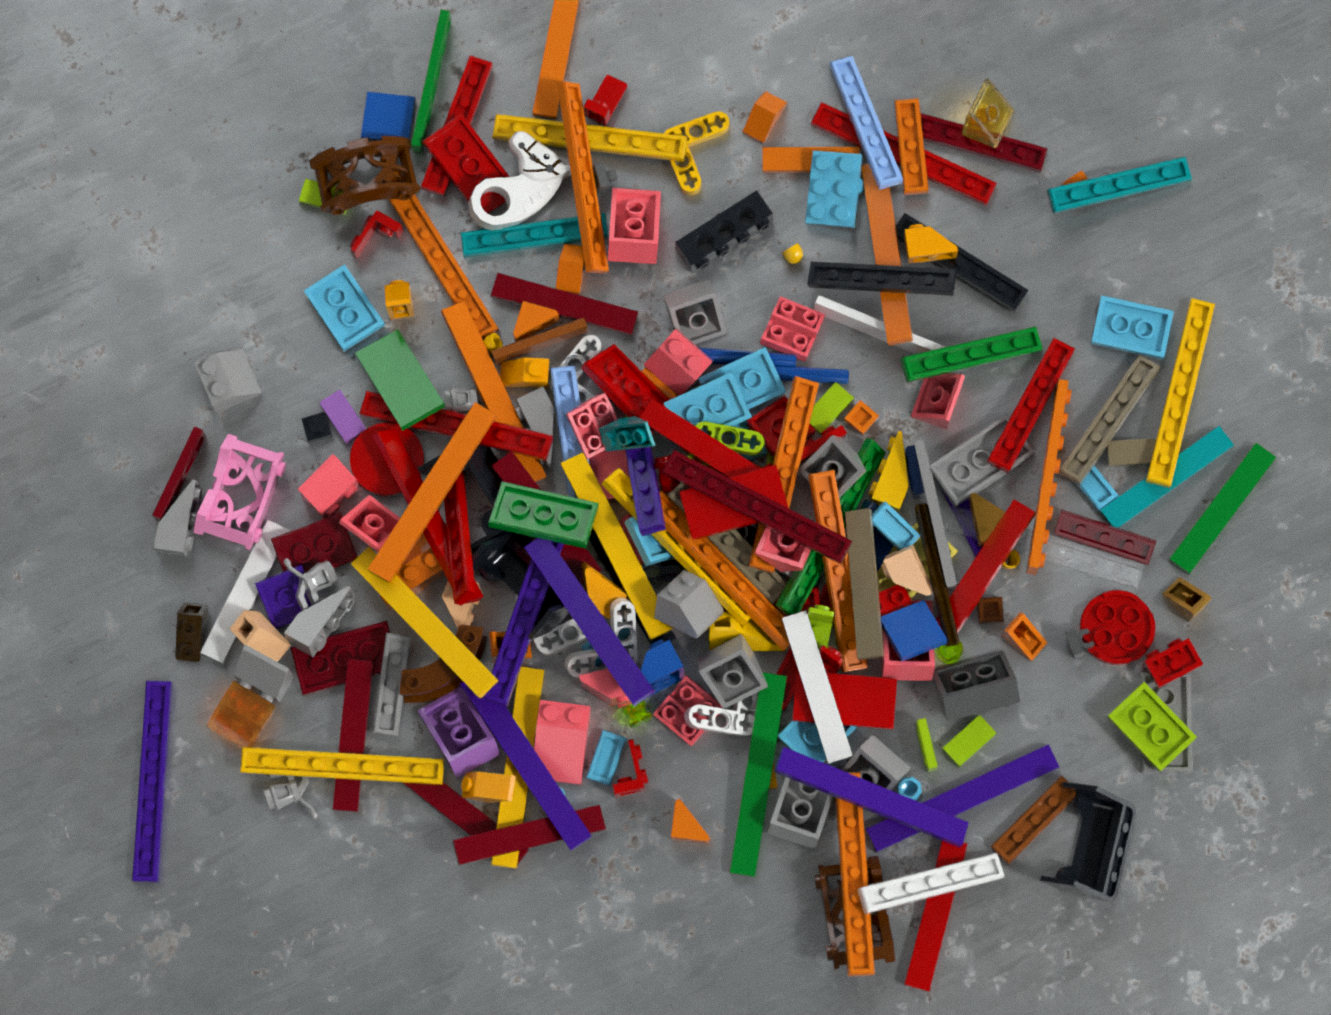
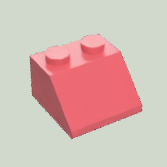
(678, 362)
(329, 487)
(370, 522)
(604, 687)

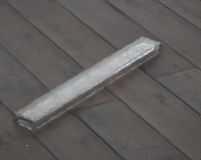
(1063, 553)

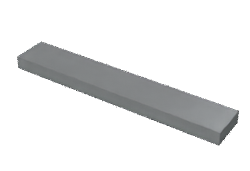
(935, 513)

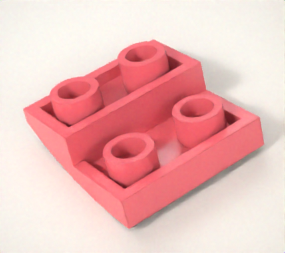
(792, 328)
(587, 420)
(673, 709)

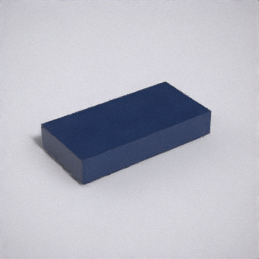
(914, 472)

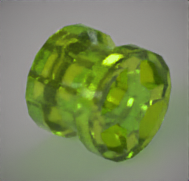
(947, 658)
(637, 714)

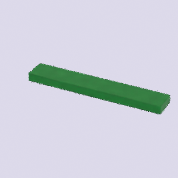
(431, 81)
(971, 354)
(1222, 508)

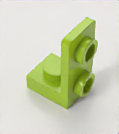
(821, 623)

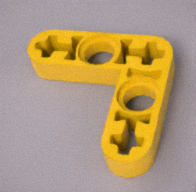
(714, 132)

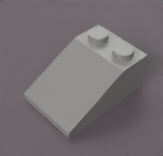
(799, 813)

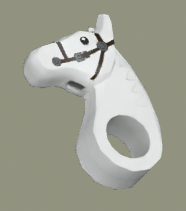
(525, 194)

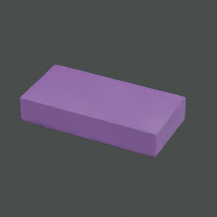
(342, 416)

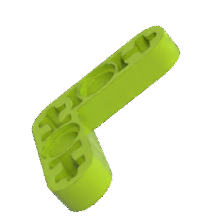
(718, 430)

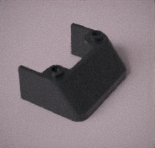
(489, 480)
(508, 560)
(1100, 844)

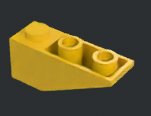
(893, 480)
(727, 628)

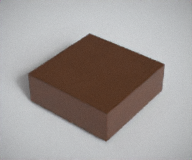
(990, 610)

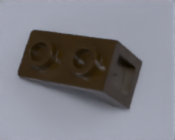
(190, 631)

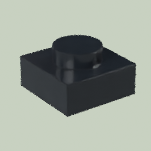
(316, 427)

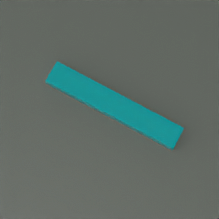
(1119, 185)
(524, 236)
(1188, 464)

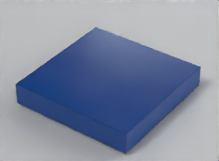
(387, 116)
(913, 630)

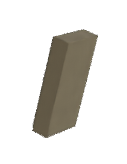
(1130, 452)

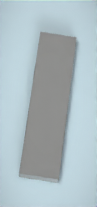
(389, 699)

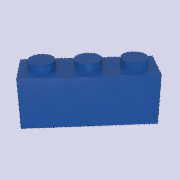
(662, 666)

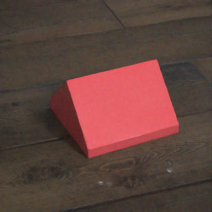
(938, 399)
(781, 551)

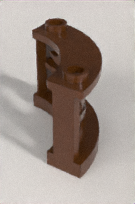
(355, 192)
(437, 678)
(881, 939)

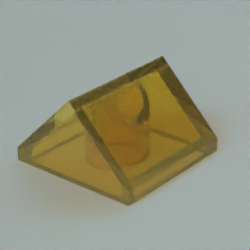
(988, 116)

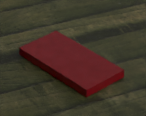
(329, 665)

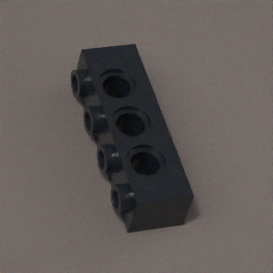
(750, 206)

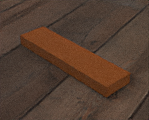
(540, 341)
(1033, 821)

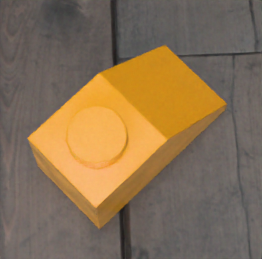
(927, 245)
(399, 299)
(526, 373)
(600, 589)
(488, 787)

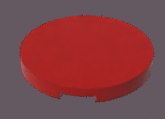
(369, 465)
(1118, 626)

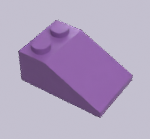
(459, 732)

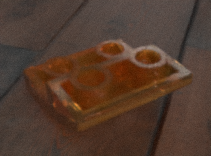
(241, 716)

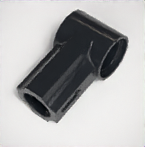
(667, 570)

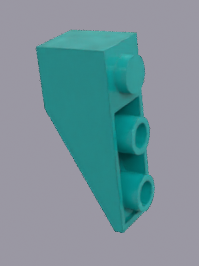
(626, 434)

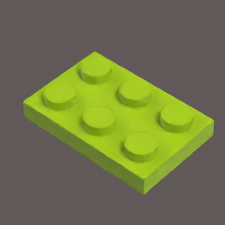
(1151, 727)

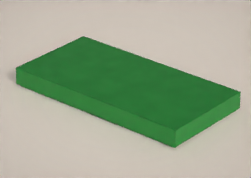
(400, 379)
(543, 515)

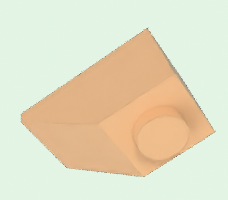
(907, 570)

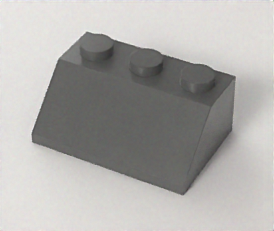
(976, 685)

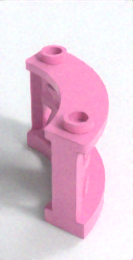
(226, 462)

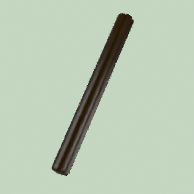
(936, 574)

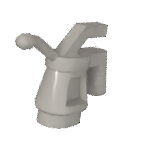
(461, 400)
(317, 578)
(282, 794)

